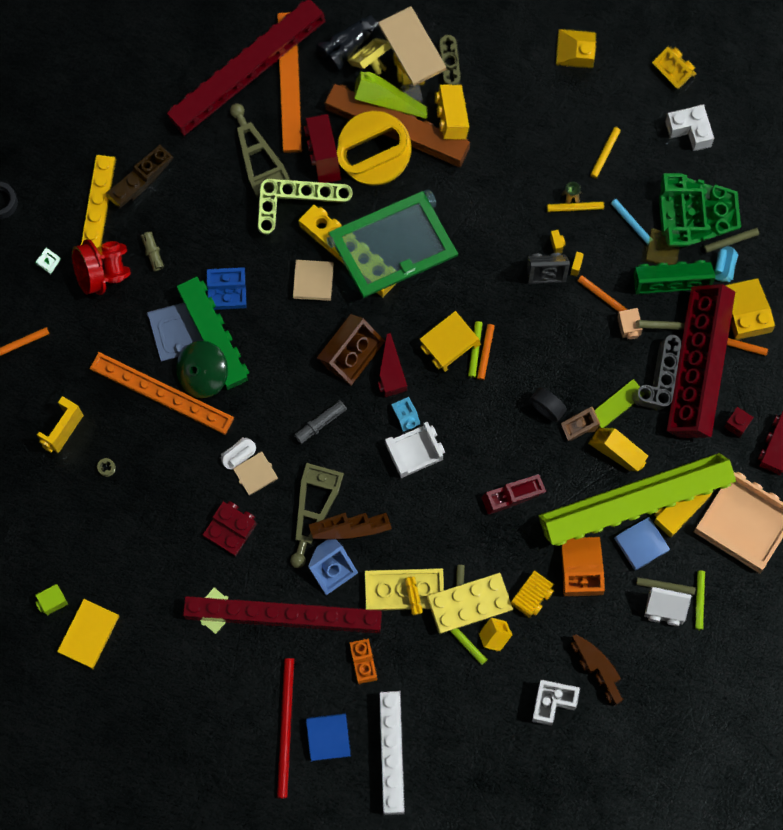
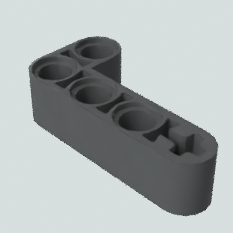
(661, 371)

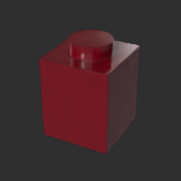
(738, 422)

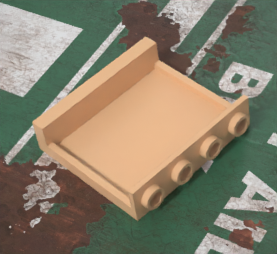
(744, 522)

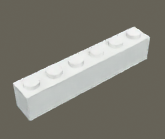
(392, 753)

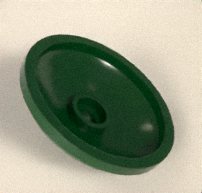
(210, 366)

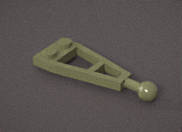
(278, 173)
(321, 478)

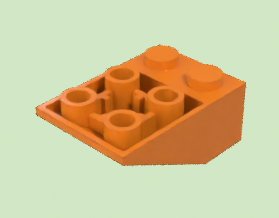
(582, 567)

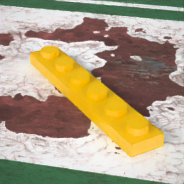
(98, 201)

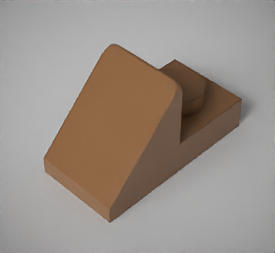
(581, 424)

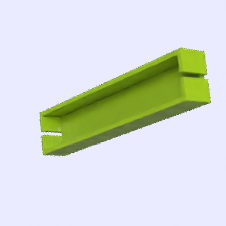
(636, 499)

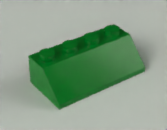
(672, 277)

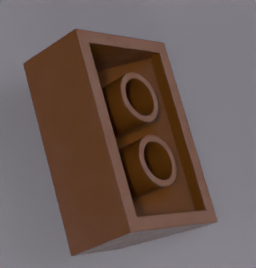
(351, 349)

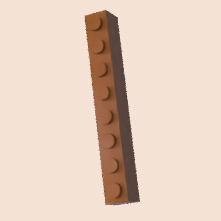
(422, 134)

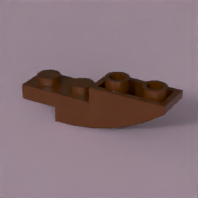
(594, 660)

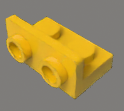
(674, 67)

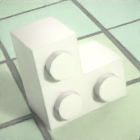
(691, 122)
(551, 696)

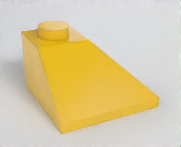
(576, 48)

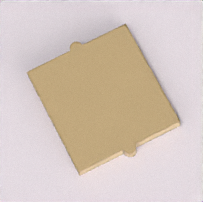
(255, 473)

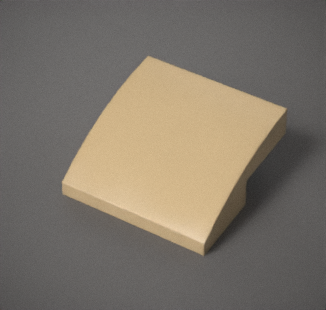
(313, 280)

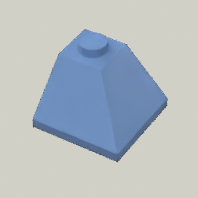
(331, 565)

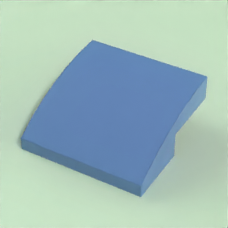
(642, 543)

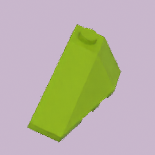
(379, 92)

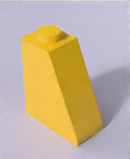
(618, 448)

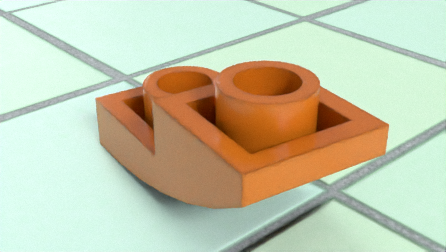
(363, 661)

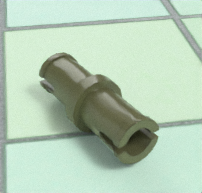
(152, 251)

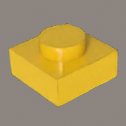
(557, 241)

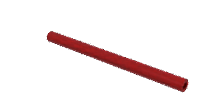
(285, 728)

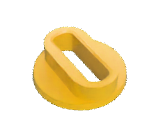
(383, 166)

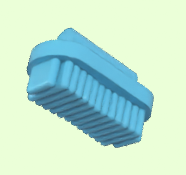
(725, 264)

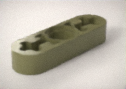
(453, 48)

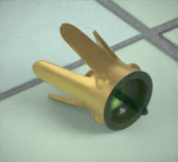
(572, 190)

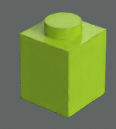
(51, 600)

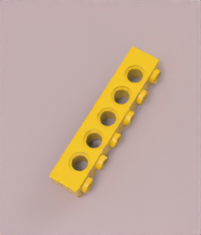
(309, 223)

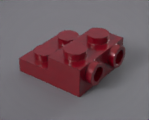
(230, 528)

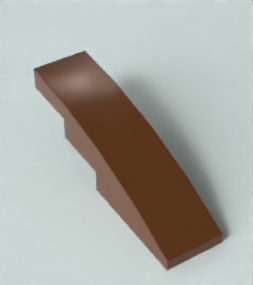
(342, 527)

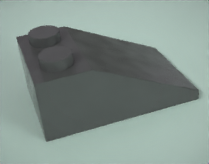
(547, 268)

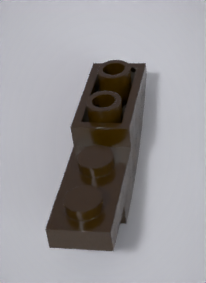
(141, 177)

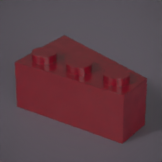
(323, 148)

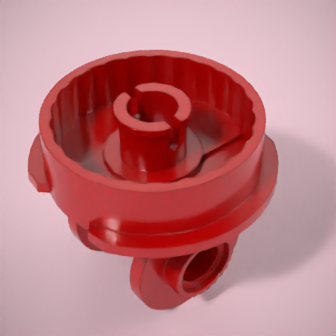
(89, 268)

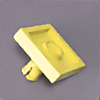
(370, 55)

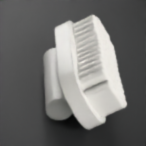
(238, 453)

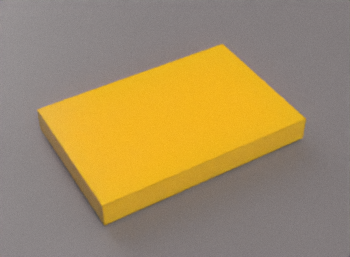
(88, 633)

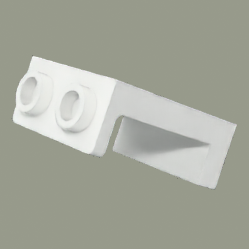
(415, 450)

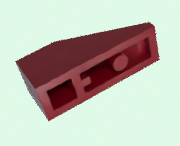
(391, 374)

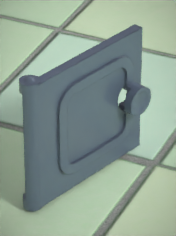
(173, 330)

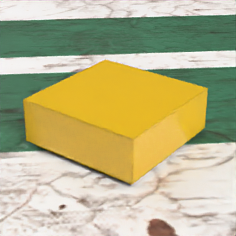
(577, 264)

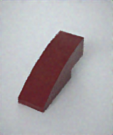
(513, 494)

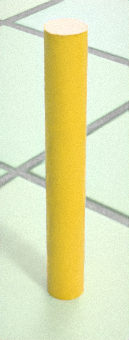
(605, 152)
(575, 206)

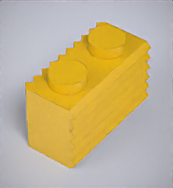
(532, 594)

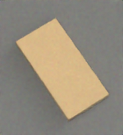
(412, 46)

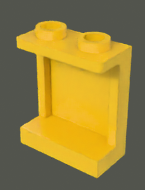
(449, 341)
(64, 427)

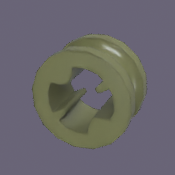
(105, 461)

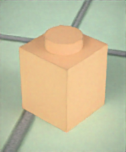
(627, 323)

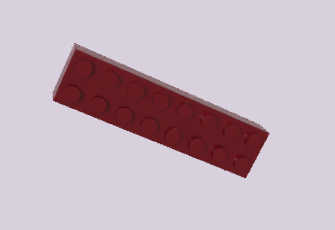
(701, 361)

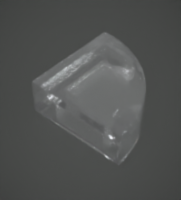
(412, 91)

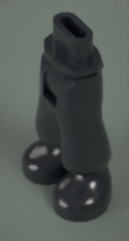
(347, 42)

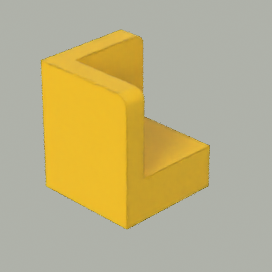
(495, 634)

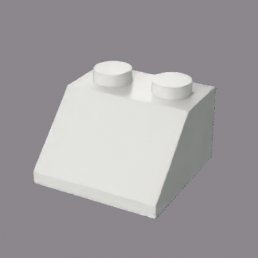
(667, 606)

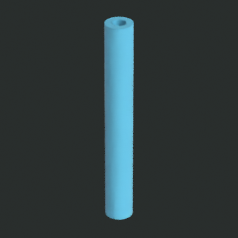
(631, 221)

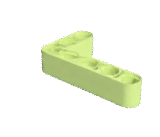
(296, 194)

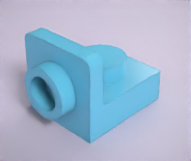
(406, 414)

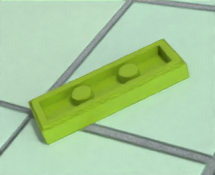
(617, 404)

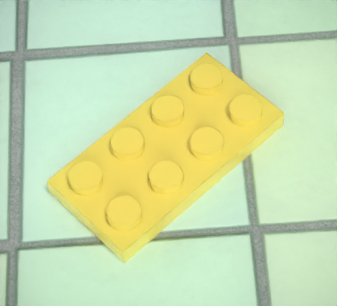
(389, 592)
(469, 603)

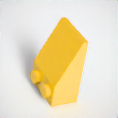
(750, 310)

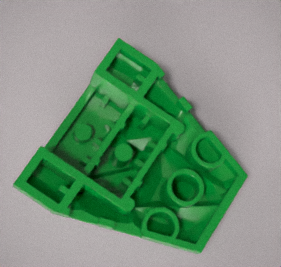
(695, 210)

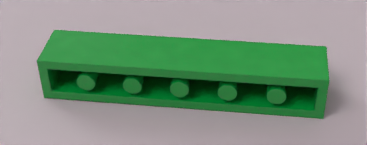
(210, 328)

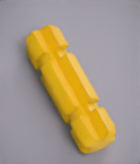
(413, 595)

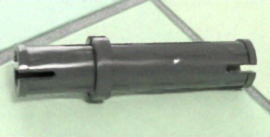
(317, 424)

